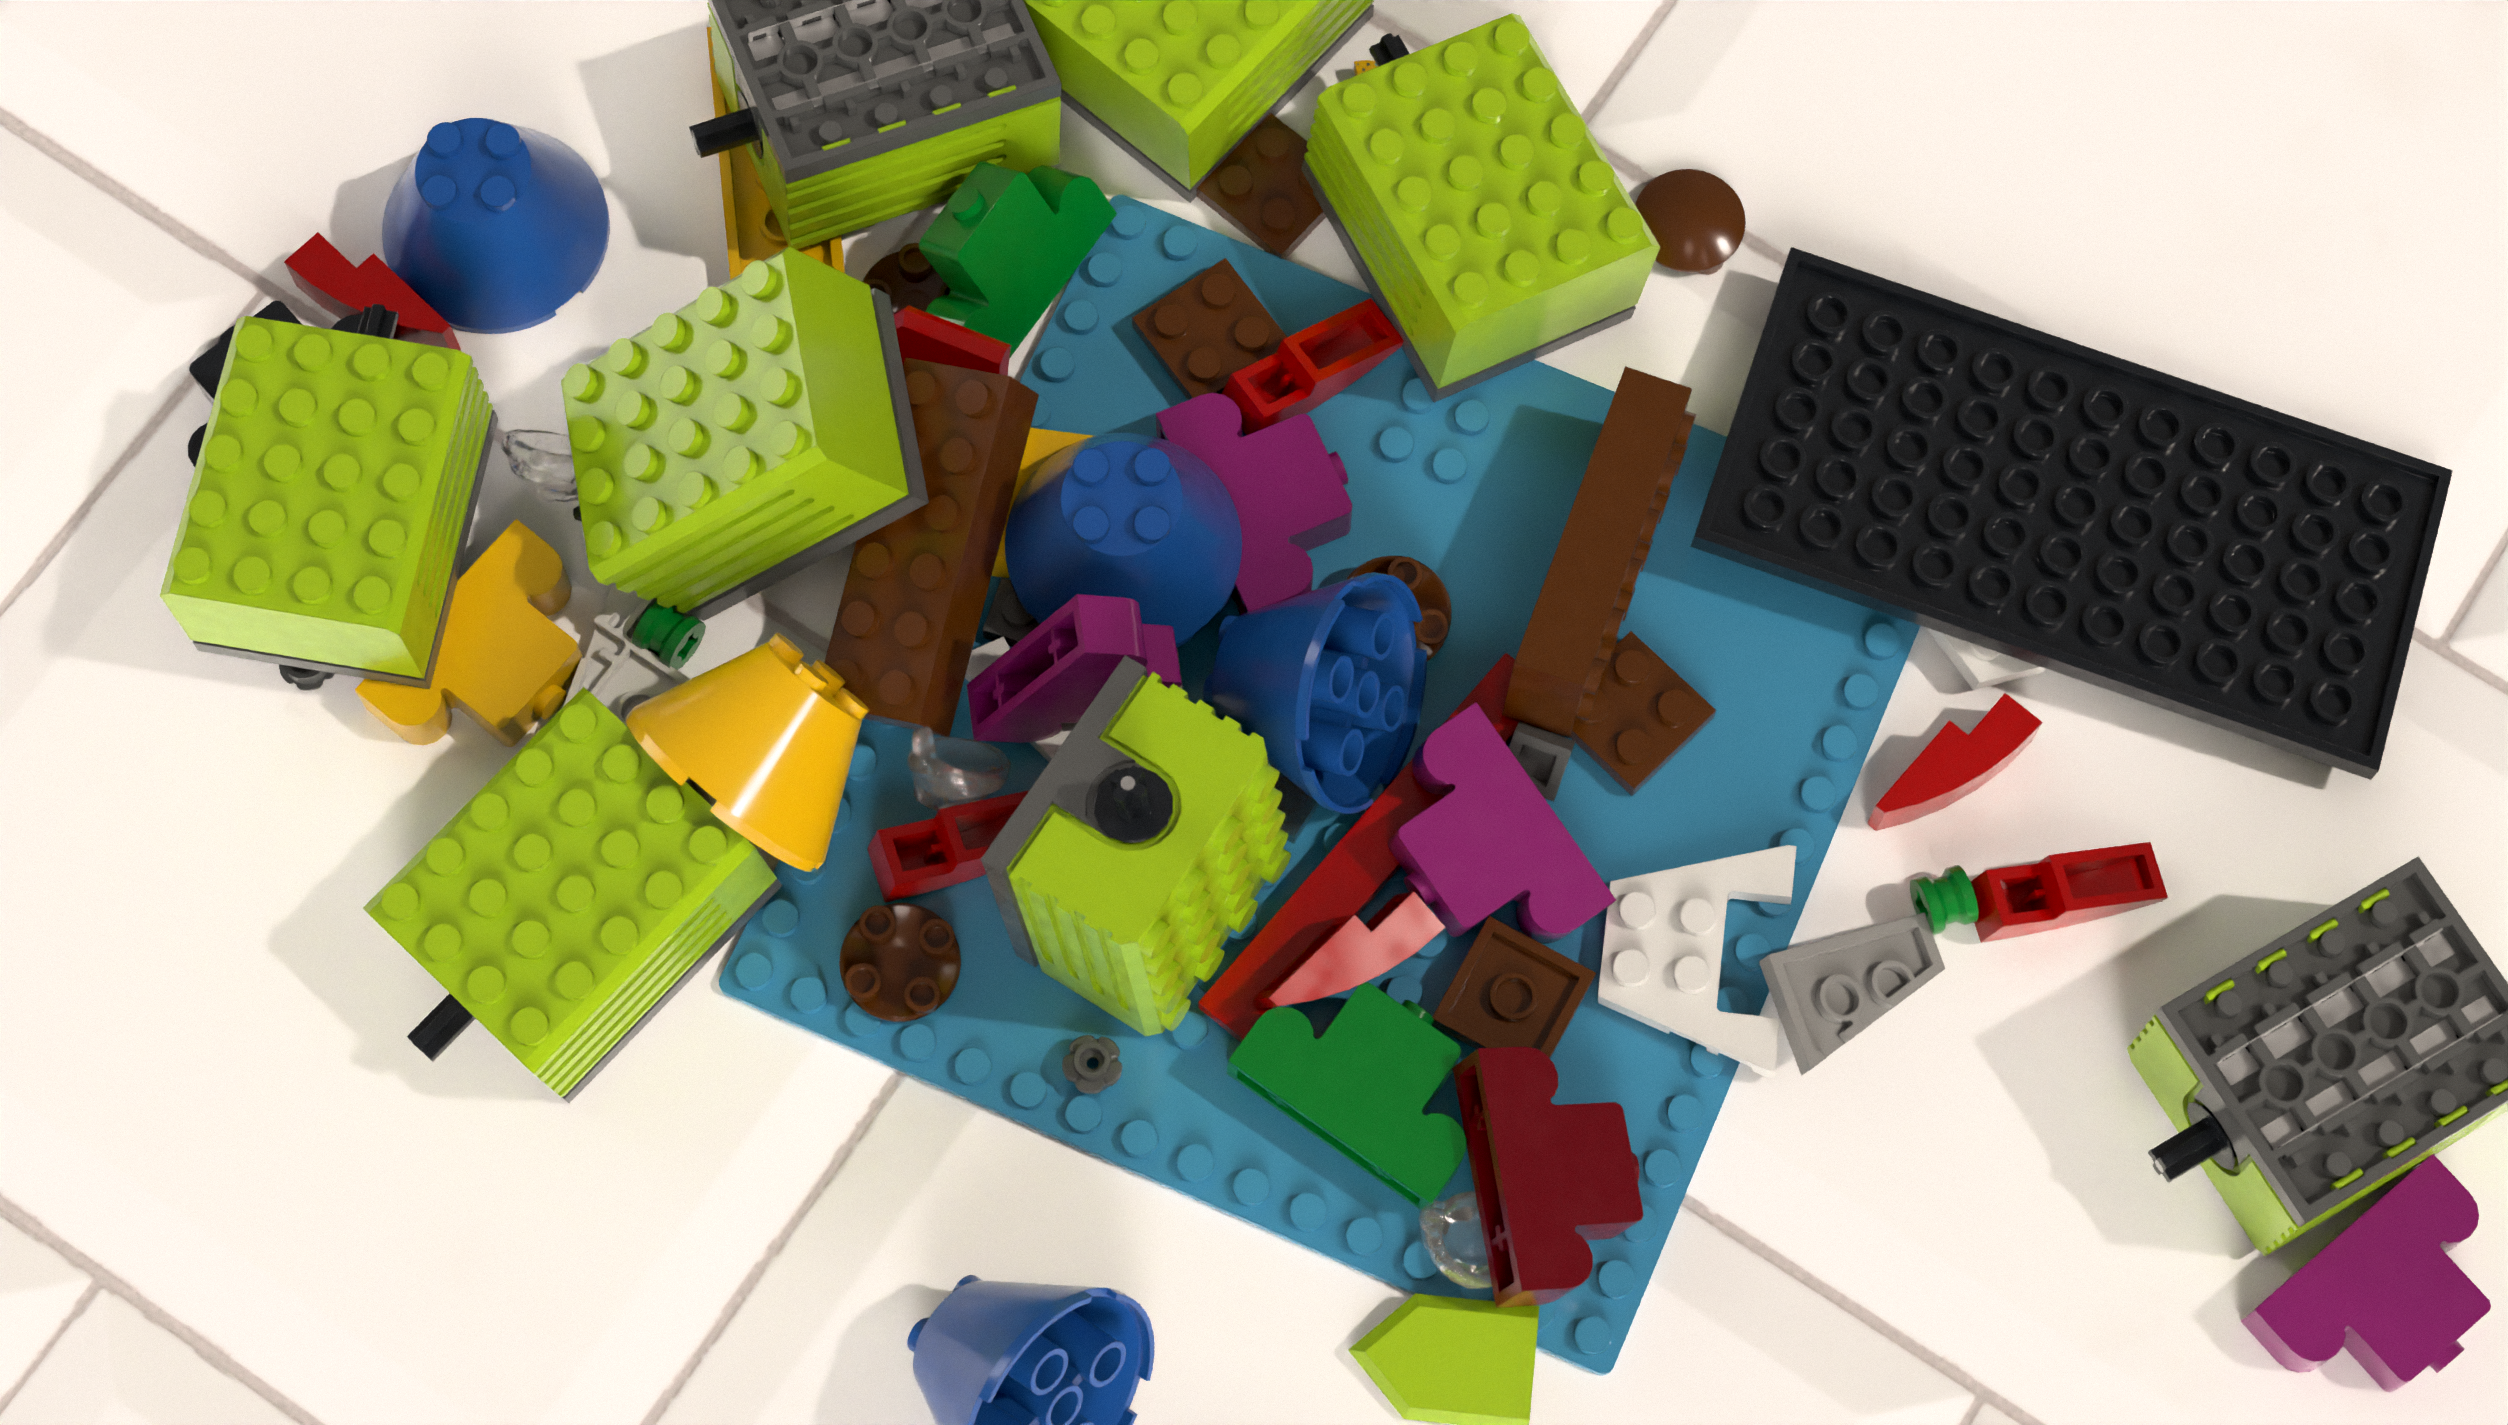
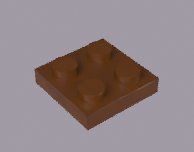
(1265, 190)
(1208, 330)
(1640, 715)
(1512, 992)

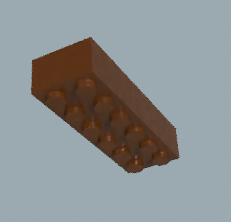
(1600, 554)
(926, 576)

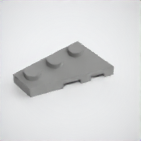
(1848, 982)

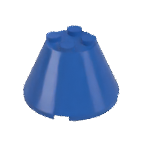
(495, 225)
(1127, 523)
(1327, 685)
(1032, 1354)

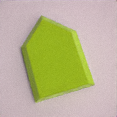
(1454, 1360)

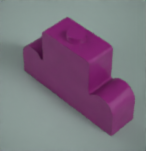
(1280, 484)
(1064, 666)
(1492, 839)
(2382, 1287)

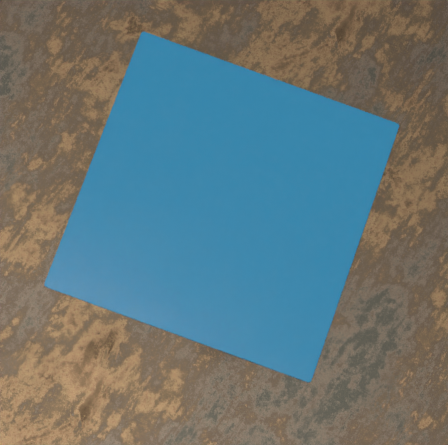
(1481, 501)

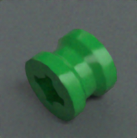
(669, 635)
(1945, 899)

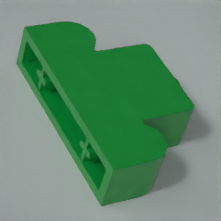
(1012, 245)
(1362, 1087)

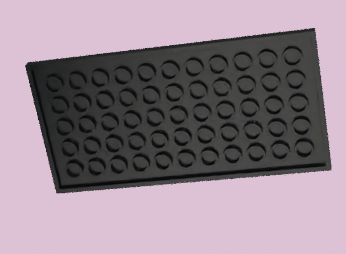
(2077, 512)

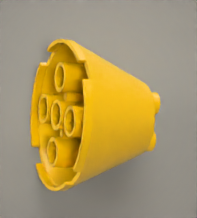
(764, 743)

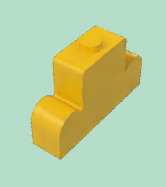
(497, 652)

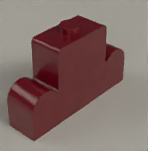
(1542, 1173)

